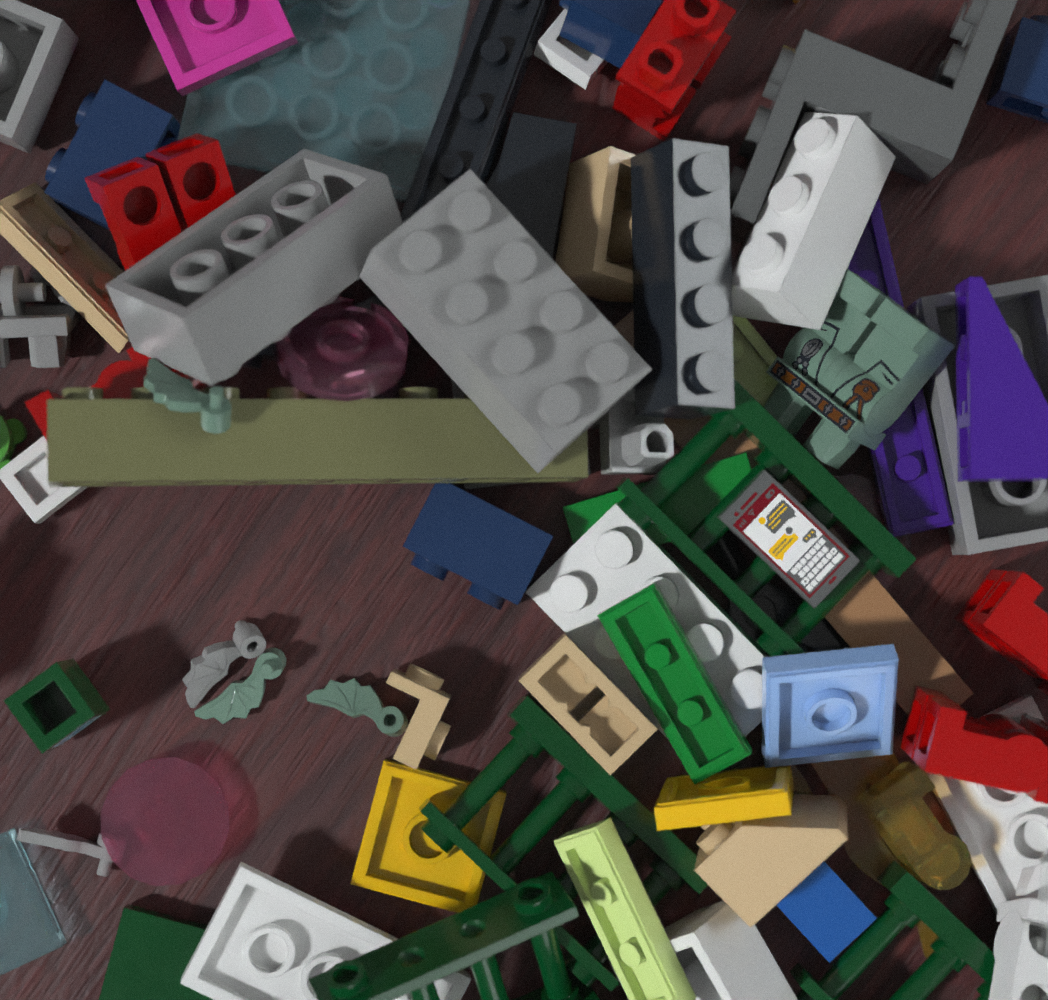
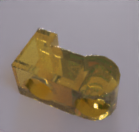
(912, 830)

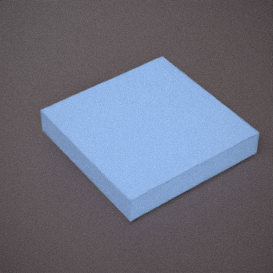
(828, 705)

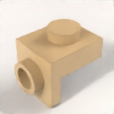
(425, 731)

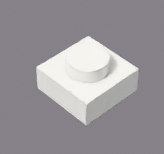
(568, 57)
(28, 482)

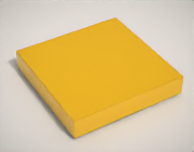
(725, 797)
(403, 859)

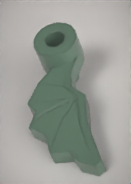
(180, 396)
(245, 694)
(359, 701)

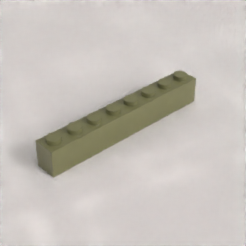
(287, 442)

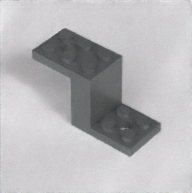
(908, 113)

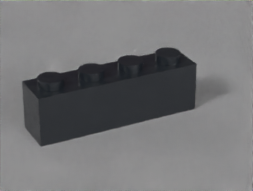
(682, 279)

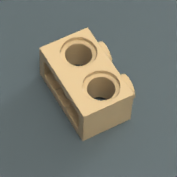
(587, 703)

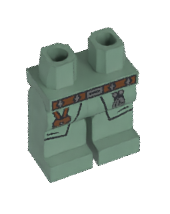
(854, 371)

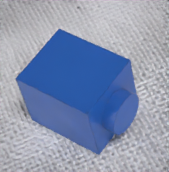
(826, 911)

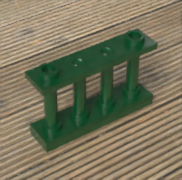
(784, 460)
(577, 780)
(906, 906)
(462, 941)

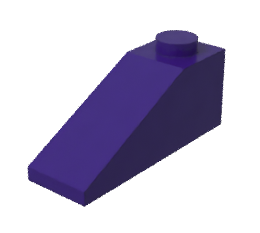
(997, 397)

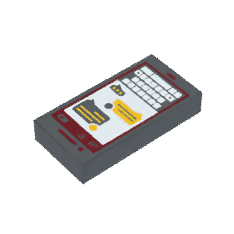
(788, 538)

